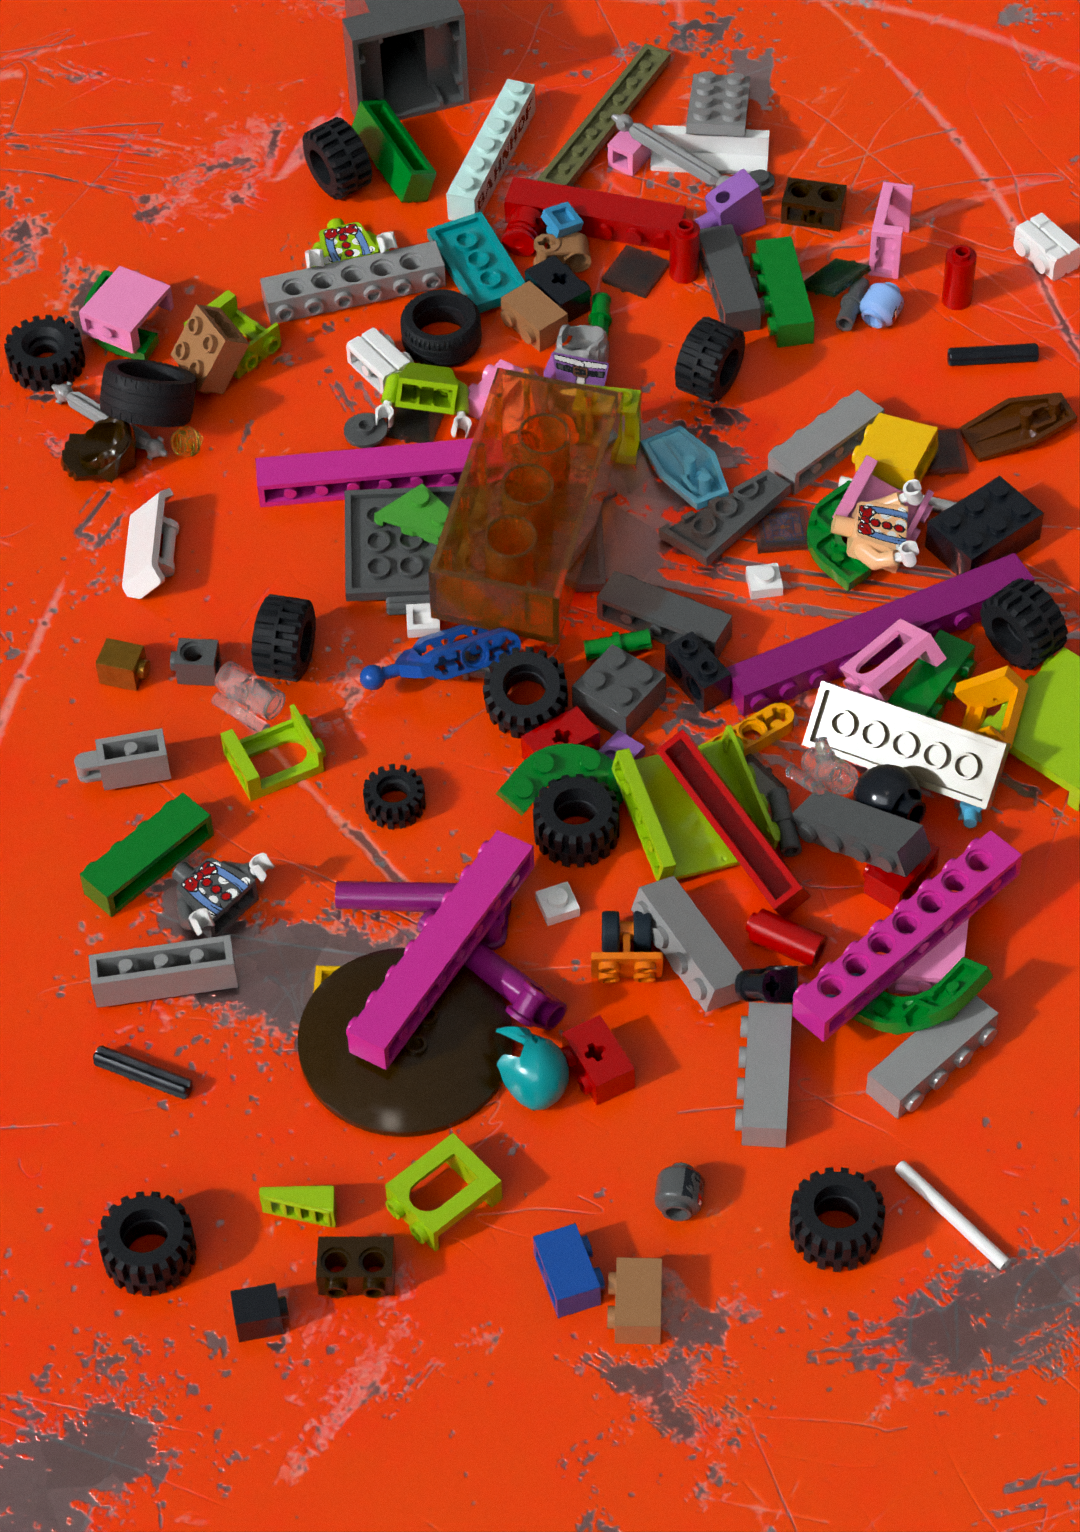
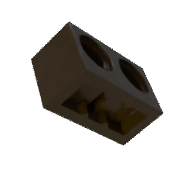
(813, 204)
(356, 1257)

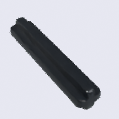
(992, 354)
(143, 1072)

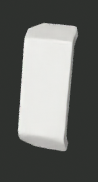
(143, 566)

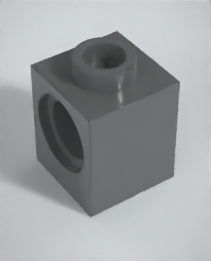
(196, 661)

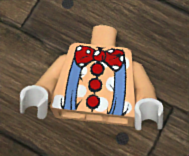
(880, 530)

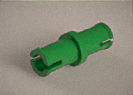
(628, 642)

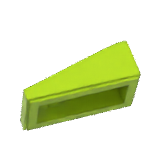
(301, 1203)

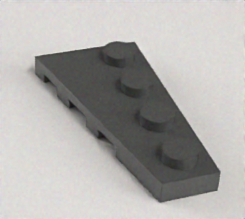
(726, 518)

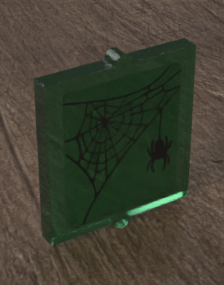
(836, 277)

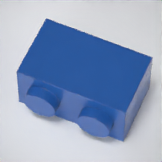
(568, 1270)

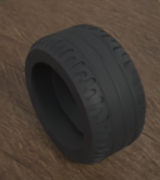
(441, 307)

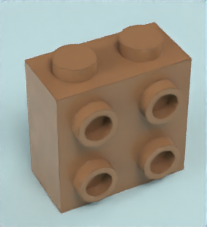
(210, 348)

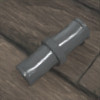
(850, 304)
(783, 817)

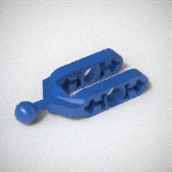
(415, 665)

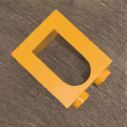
(988, 691)

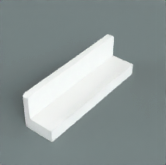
(722, 152)

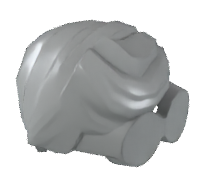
(586, 342)

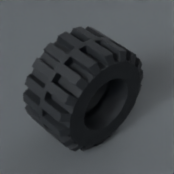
(337, 158)
(710, 359)
(1024, 624)
(283, 637)
(520, 668)
(577, 842)
(837, 1193)
(140, 1218)

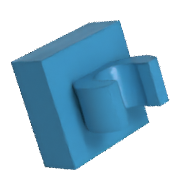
(561, 220)

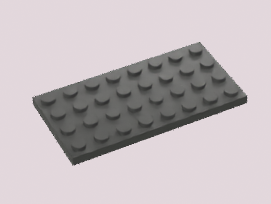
(391, 563)

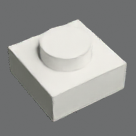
(764, 581)
(420, 621)
(557, 903)

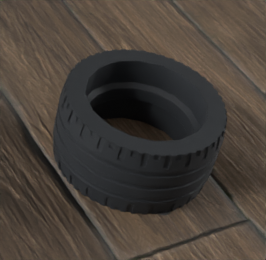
(147, 393)

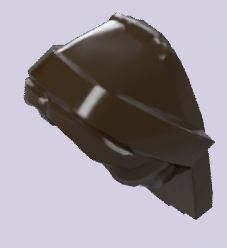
(100, 452)

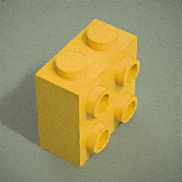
(900, 447)

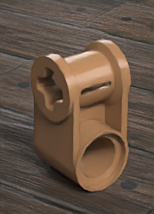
(569, 249)

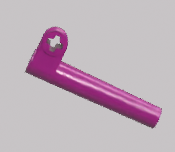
(409, 898)
(530, 1001)

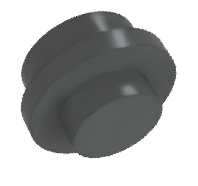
(764, 180)

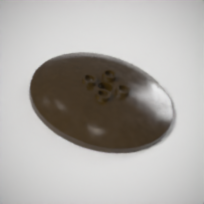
(438, 1075)

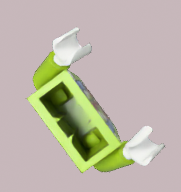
(347, 242)
(426, 389)

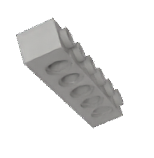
(353, 282)

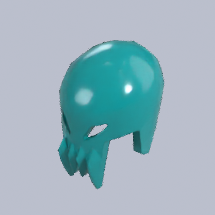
(540, 1072)

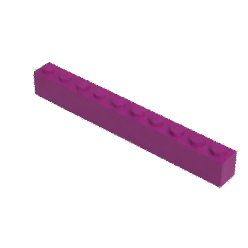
(818, 656)

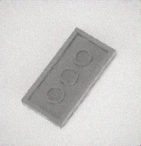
(718, 104)

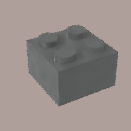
(619, 691)

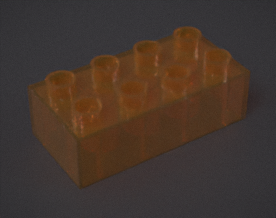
(526, 505)

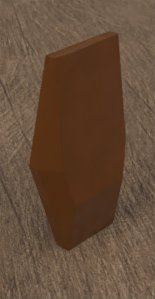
(1017, 424)

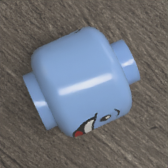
(881, 305)

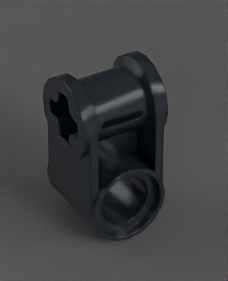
(767, 984)

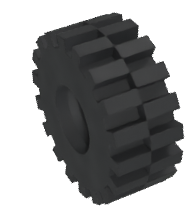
(40, 338)

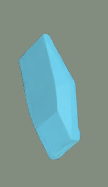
(686, 466)

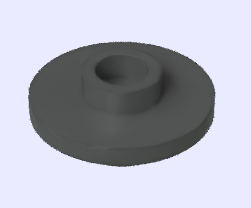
(363, 432)

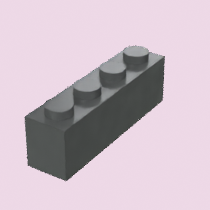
(729, 278)
(668, 616)
(862, 832)

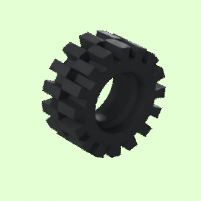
(390, 781)

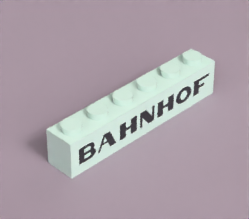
(491, 150)

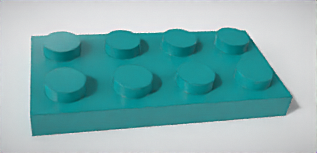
(476, 260)

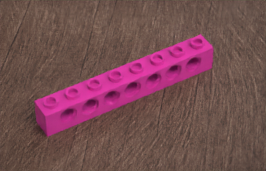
(950, 909)

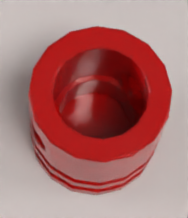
(522, 230)

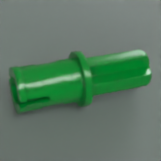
(600, 312)

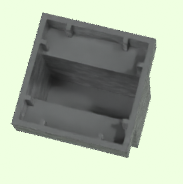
(406, 54)

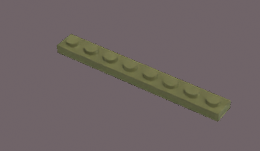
(599, 125)

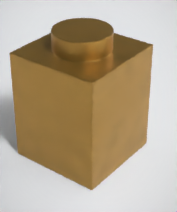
(122, 664)

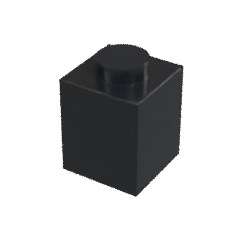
(258, 1312)

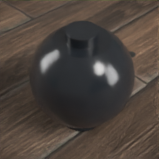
(892, 791)

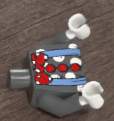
(217, 892)

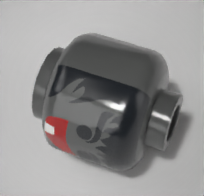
(679, 1192)

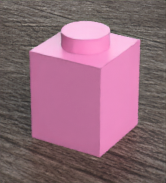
(627, 153)

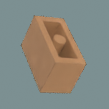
(533, 315)
(637, 1300)

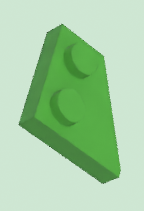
(416, 513)

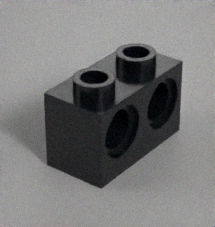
(697, 672)

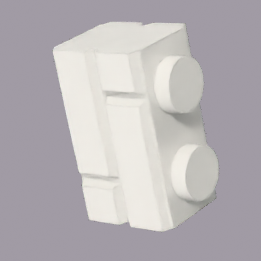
(1047, 247)
(376, 357)

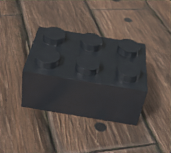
(984, 527)

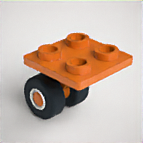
(641, 964)

